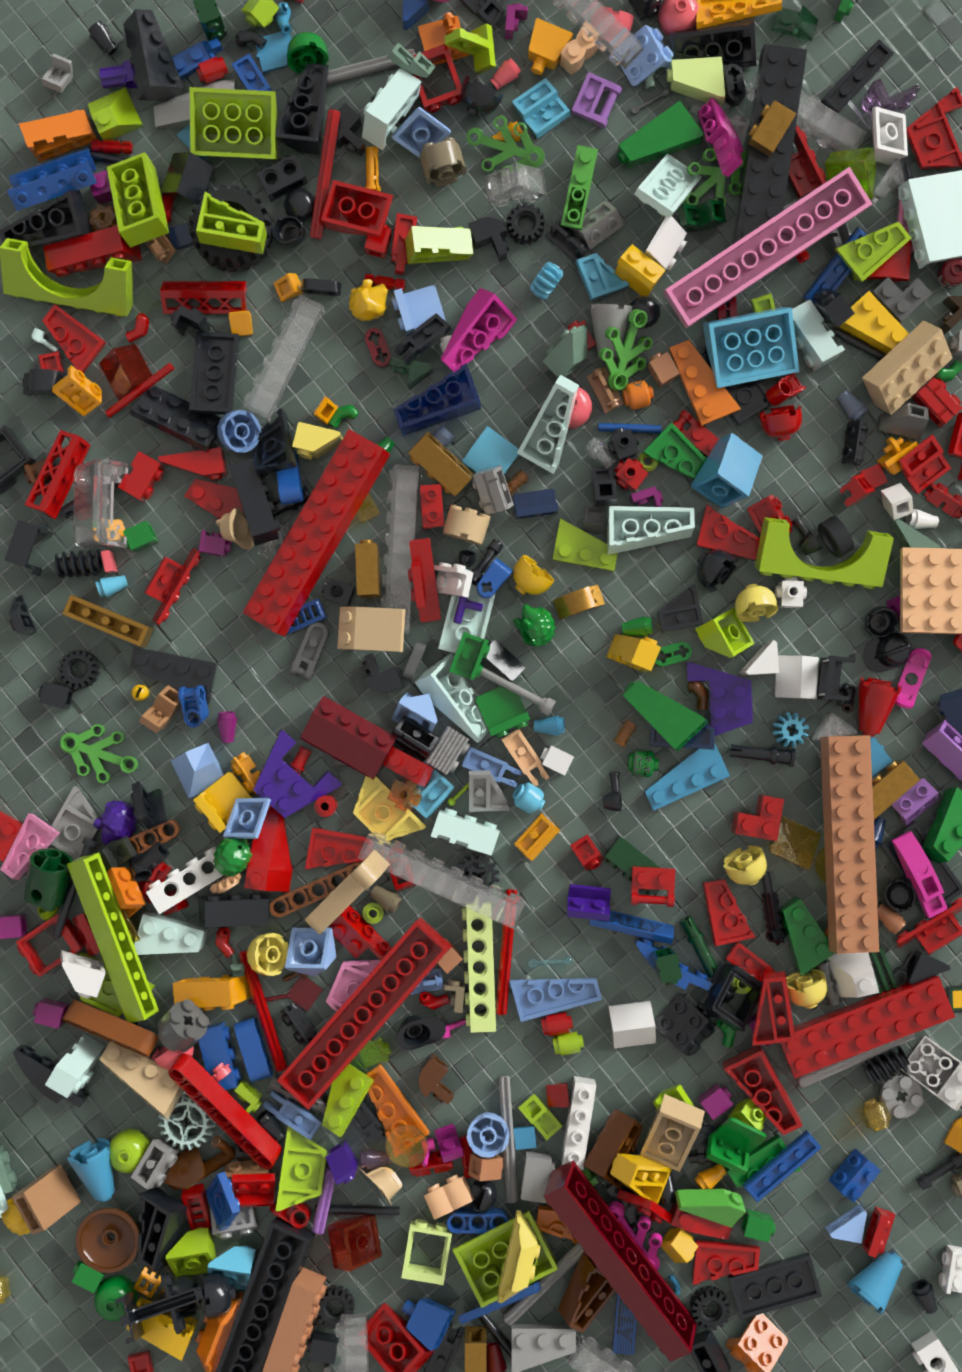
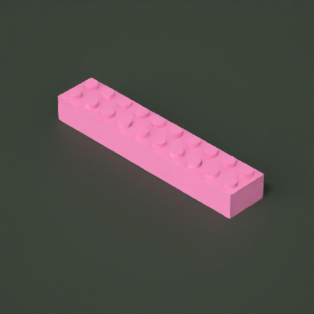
(767, 247)

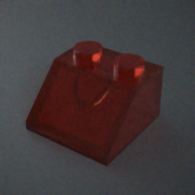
(354, 1242)

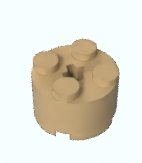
(466, 524)

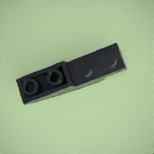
(38, 1071)

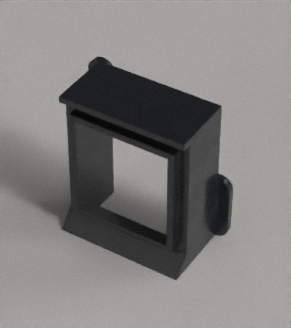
(8, 477)
(23, 542)
(830, 678)
(722, 980)

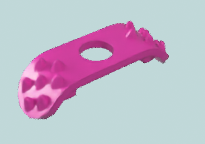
(917, 664)

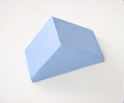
(849, 1226)

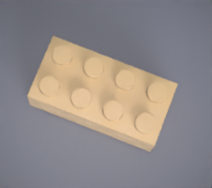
(907, 367)

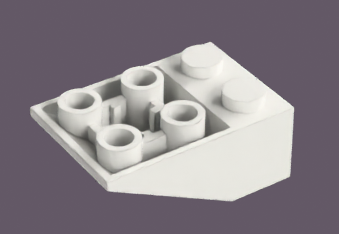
(937, 1071)

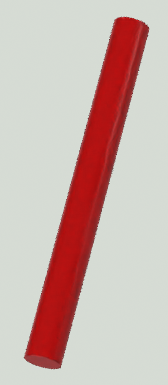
(139, 390)

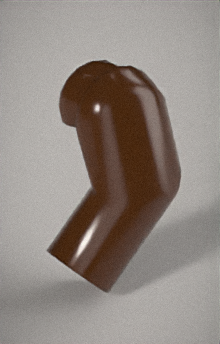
(701, 692)

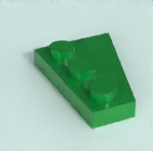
(676, 452)

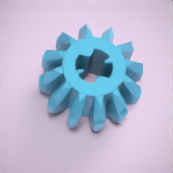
(546, 280)
(796, 725)

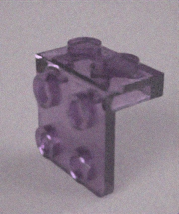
(878, 97)

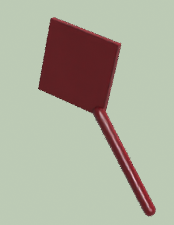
(303, 993)

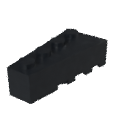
(152, 61)
(54, 222)

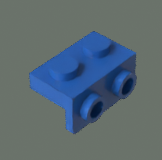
(854, 1175)

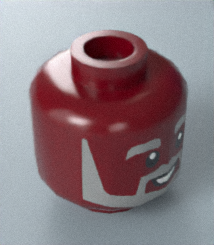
(951, 273)

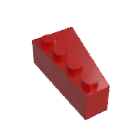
(88, 252)
(761, 1083)

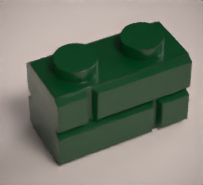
(210, 19)
(667, 966)

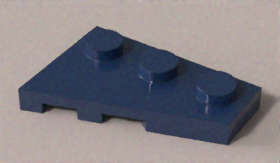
(702, 740)

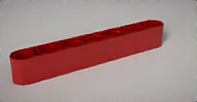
(225, 1110)

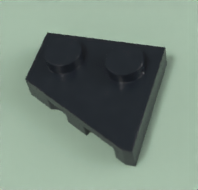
(681, 612)
(20, 617)

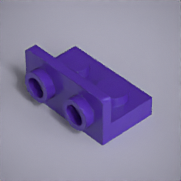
(588, 902)

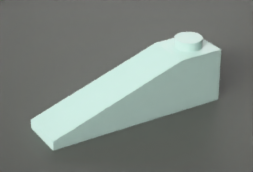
(453, 697)

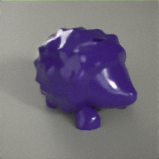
(117, 821)

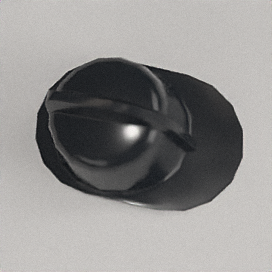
(887, 652)
(419, 1032)

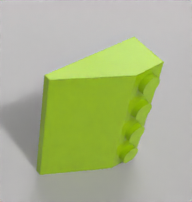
(233, 123)
(485, 1255)

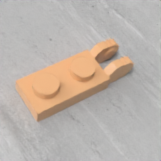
(524, 755)

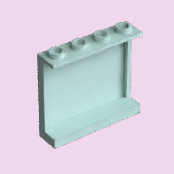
(934, 216)

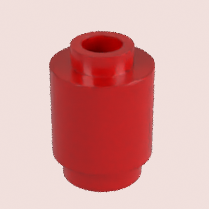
(212, 70)
(332, 802)
(557, 1024)

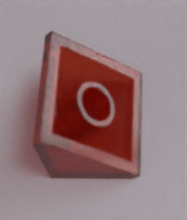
(125, 369)

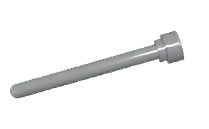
(546, 705)

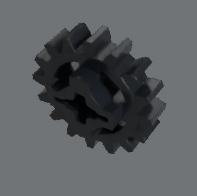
(485, 869)

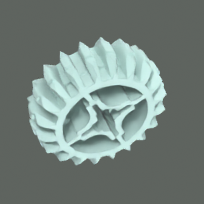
(196, 1121)

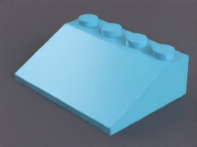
(752, 346)

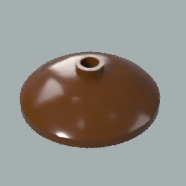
(99, 1249)

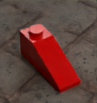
(201, 463)
(698, 1224)

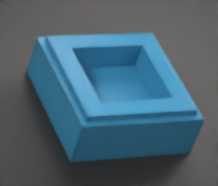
(524, 1137)

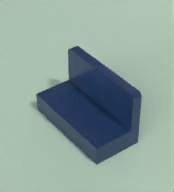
(535, 504)

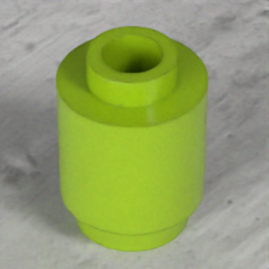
(568, 1043)

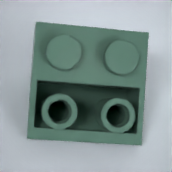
(568, 353)

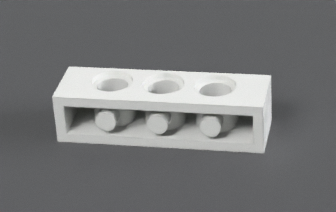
(163, 902)
(578, 1121)
(928, 1348)

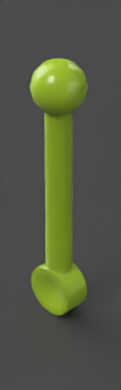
(451, 801)

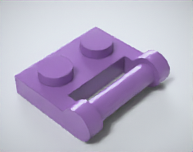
(589, 98)

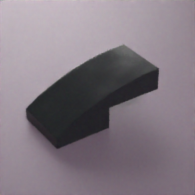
(486, 10)

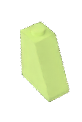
(698, 78)

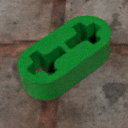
(677, 658)

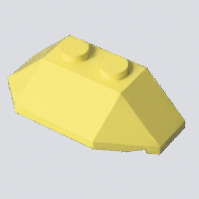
(519, 1259)

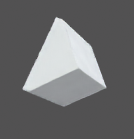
(764, 661)
(797, 677)
(632, 1024)

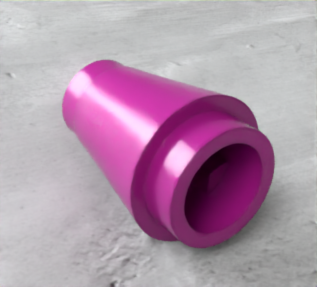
(227, 725)

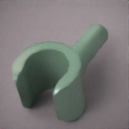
(238, 969)

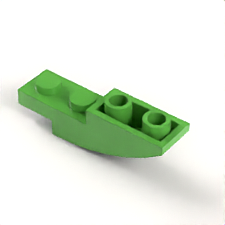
(579, 187)

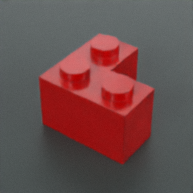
(764, 823)

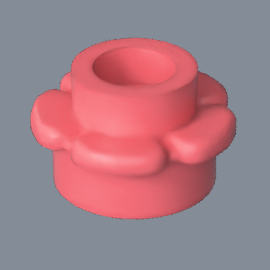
(221, 1071)

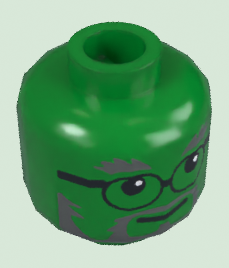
(642, 763)

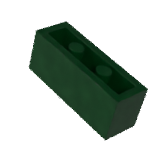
(625, 856)

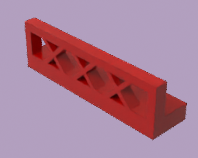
(202, 290)
(62, 474)

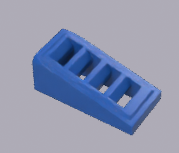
(320, 610)

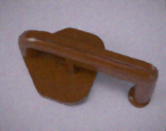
(190, 1167)

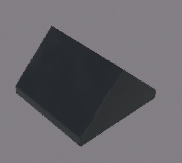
(187, 177)

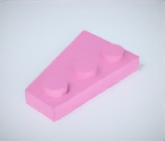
(33, 835)

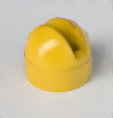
(143, 694)

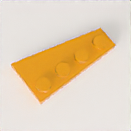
(724, 11)

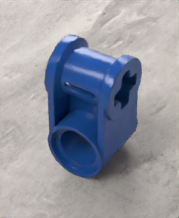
(495, 576)
(193, 701)

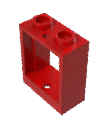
(452, 98)
(27, 950)

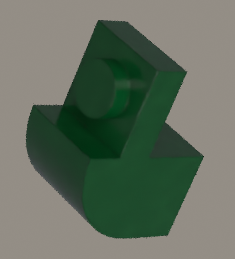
(701, 216)

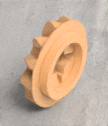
(225, 883)

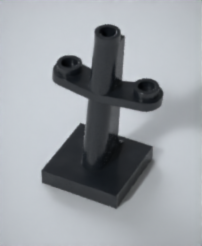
(134, 1314)

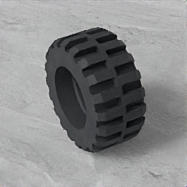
(227, 257)

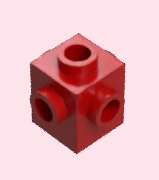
(626, 481)

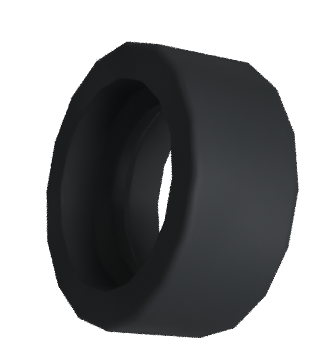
(836, 536)

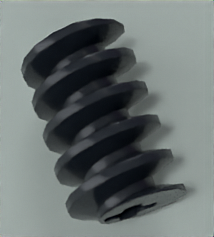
(78, 565)
(886, 1066)

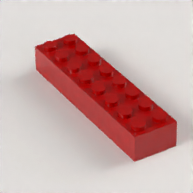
(866, 1025)

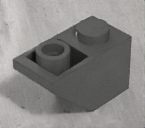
(906, 421)

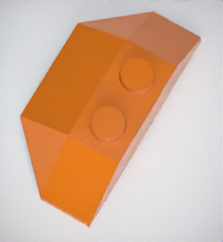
(214, 1337)

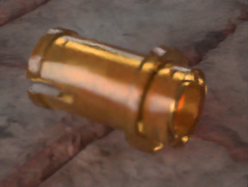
(517, 481)
(625, 733)

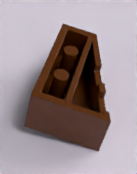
(618, 1136)
(585, 1295)

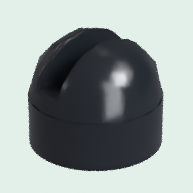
(467, 557)

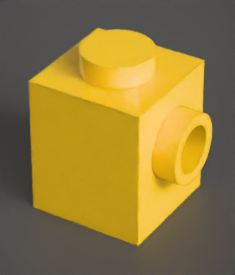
(679, 1245)

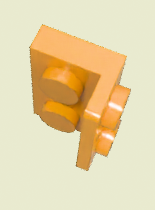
(78, 391)

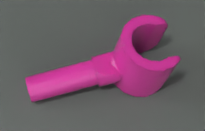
(452, 1026)
(431, 1147)

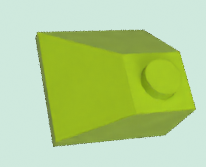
(114, 114)
(725, 634)
(192, 1253)

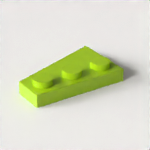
(872, 250)
(345, 1098)

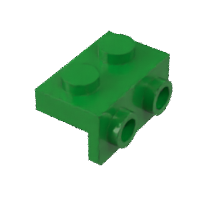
(469, 656)

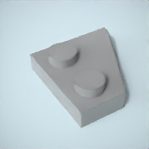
(485, 793)

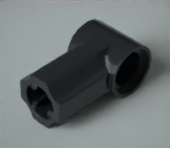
(144, 862)

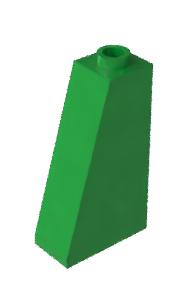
(665, 134)
(669, 718)

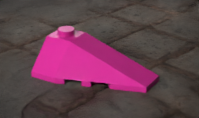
(479, 326)

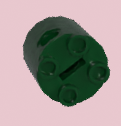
(47, 878)

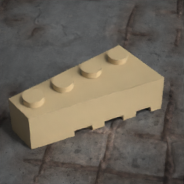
(143, 1078)

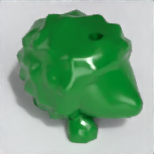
(536, 626)
(231, 856)

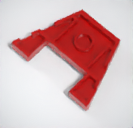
(933, 138)

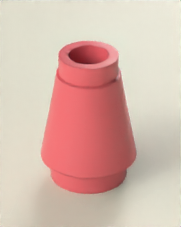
(505, 74)

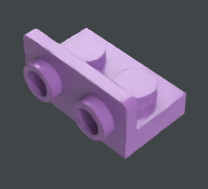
(915, 801)

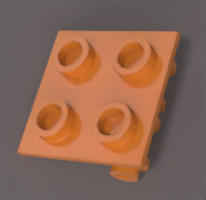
(434, 32)

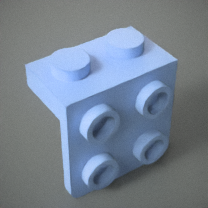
(652, 57)
(416, 307)

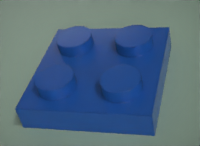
(222, 1201)

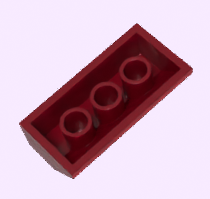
(348, 737)

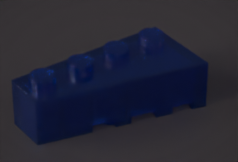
(439, 403)

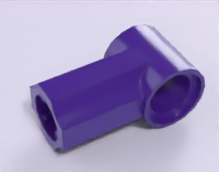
(118, 76)

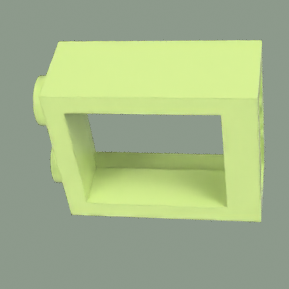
(421, 1272)

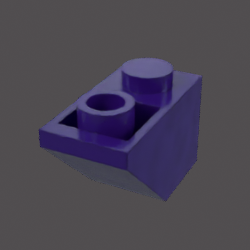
(342, 1162)

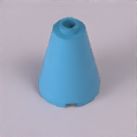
(94, 1168)
(877, 1280)

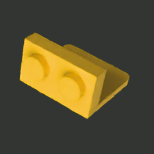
(638, 270)
(219, 800)

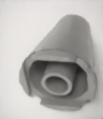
(609, 316)

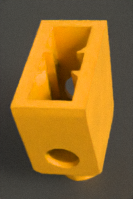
(547, 45)

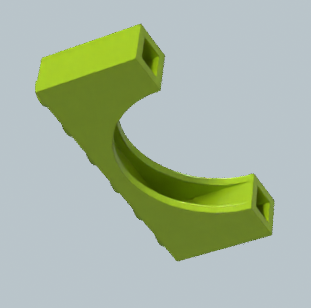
(25, 279)
(864, 567)

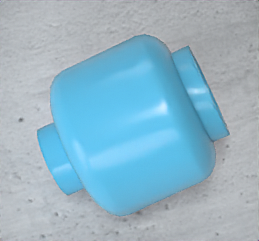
(528, 798)

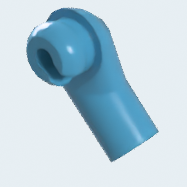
(282, 18)

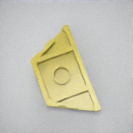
(380, 814)

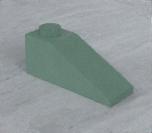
(910, 537)

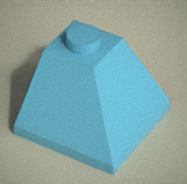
(235, 1265)

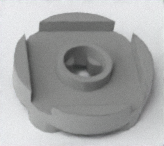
(912, 1100)

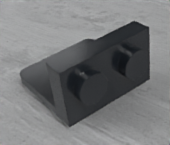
(684, 1025)

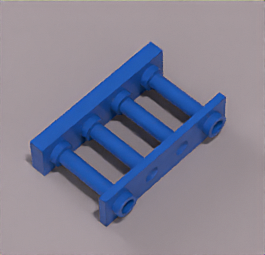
(52, 179)

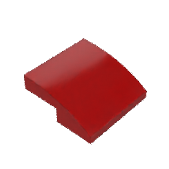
(896, 267)
(924, 464)

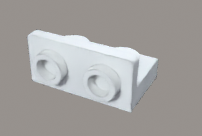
(453, 580)
(951, 1275)

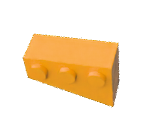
(212, 992)

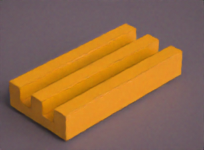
(150, 1279)

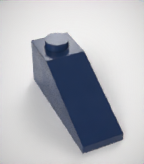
(951, 707)

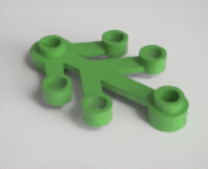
(508, 147)
(715, 177)
(626, 352)
(95, 752)

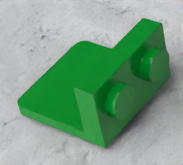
(502, 711)
(733, 1143)

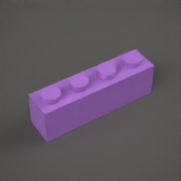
(946, 745)

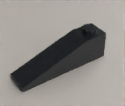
(731, 41)
(303, 117)

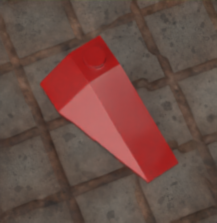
(270, 860)

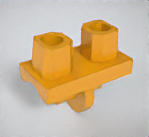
(893, 452)

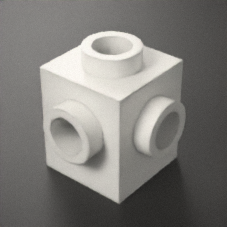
(785, 599)

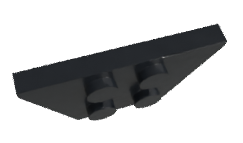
(274, 447)

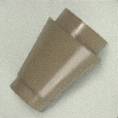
(386, 899)

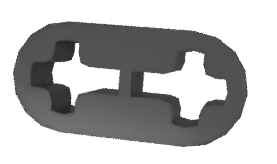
(414, 661)

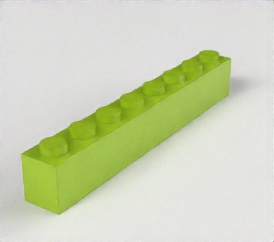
(113, 937)

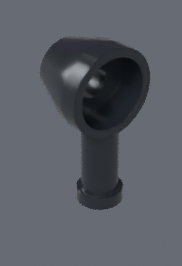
(809, 543)
(613, 800)

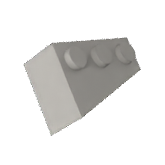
(540, 1344)

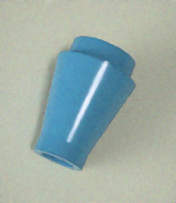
(551, 725)

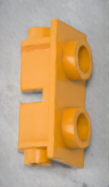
(242, 768)

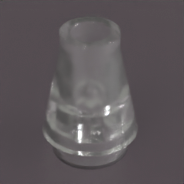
(598, 451)

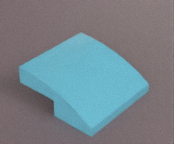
(541, 108)
(490, 451)

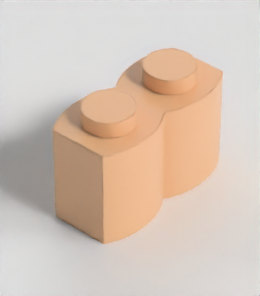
(577, 52)
(449, 1196)

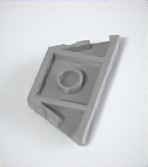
(74, 822)

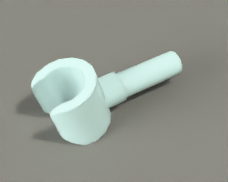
(38, 336)

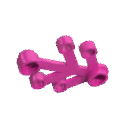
(651, 1254)

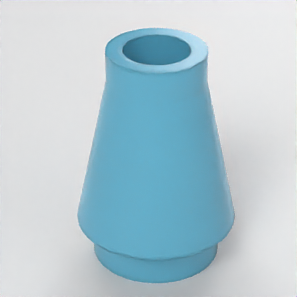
(111, 585)

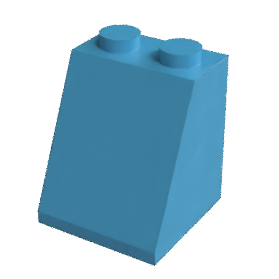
(728, 471)

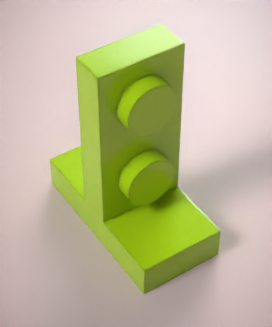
(477, 43)

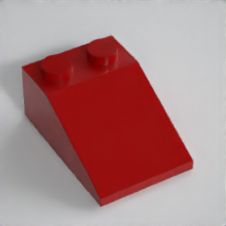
(356, 210)
(393, 1344)

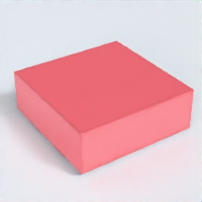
(109, 562)

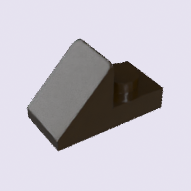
(954, 304)

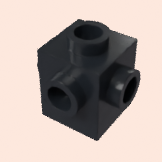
(626, 451)

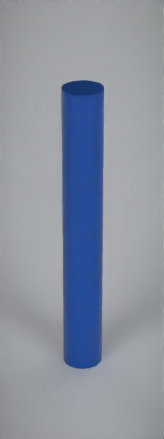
(635, 428)

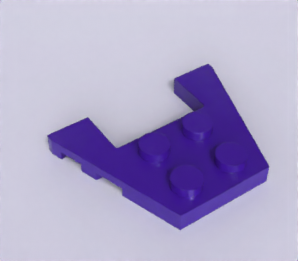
(729, 697)
(284, 785)

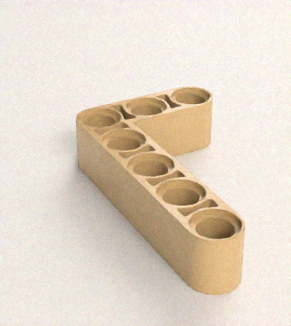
(347, 891)

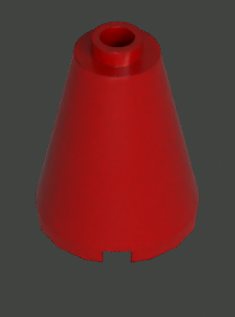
(875, 704)

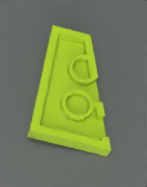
(581, 548)

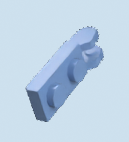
(480, 761)
(294, 1115)

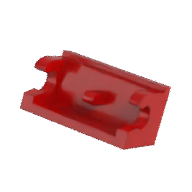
(859, 488)

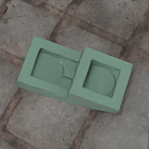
(416, 65)

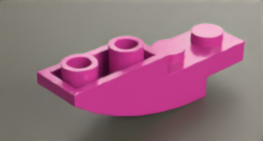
(722, 135)
(922, 875)

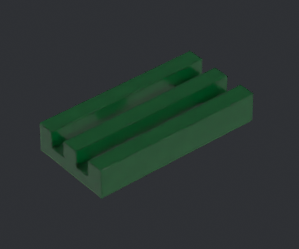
(886, 986)

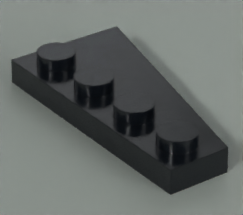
(175, 669)

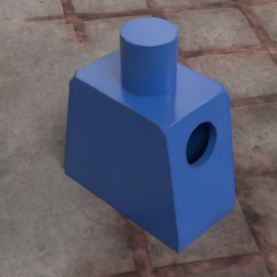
(428, 1321)

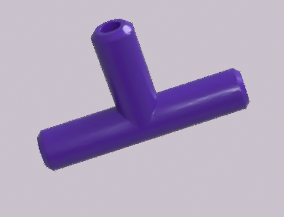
(462, 604)

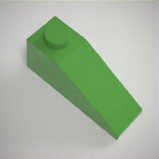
(712, 1204)

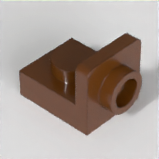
(33, 471)

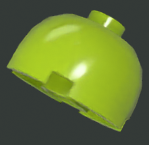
(128, 1149)

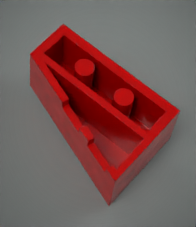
(773, 1013)

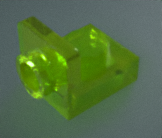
(375, 1052)

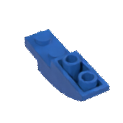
(699, 979)

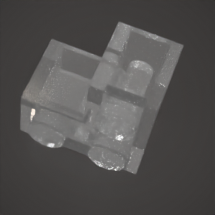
(515, 183)

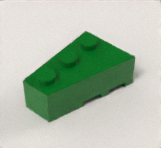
(805, 937)

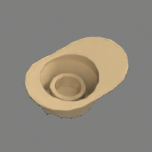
(235, 528)
(386, 1181)

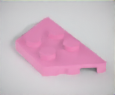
(348, 980)

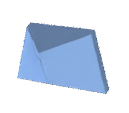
(419, 130)
(418, 709)
(197, 769)
(247, 818)
(309, 951)

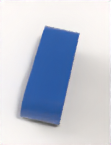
(290, 484)
(253, 1049)
(467, 1215)

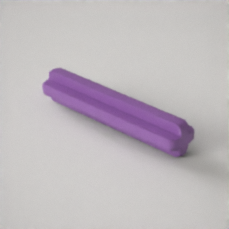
(323, 1203)

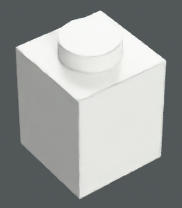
(897, 501)
(556, 759)

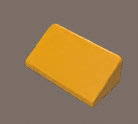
(536, 837)

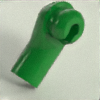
(948, 374)
(343, 412)
(729, 1034)

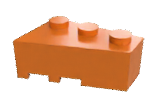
(58, 134)

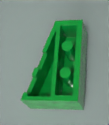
(946, 832)

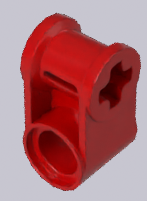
(784, 389)
(289, 1214)

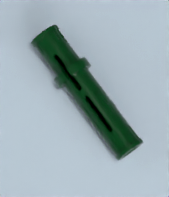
(695, 938)

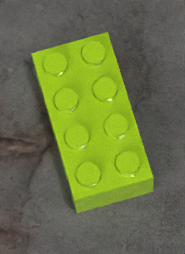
(137, 200)

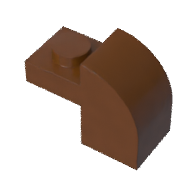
(429, 1079)

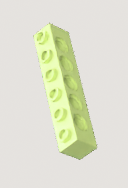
(486, 1021)

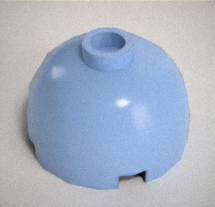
(488, 1134)

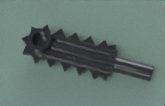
(776, 930)

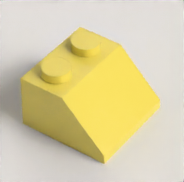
(315, 441)

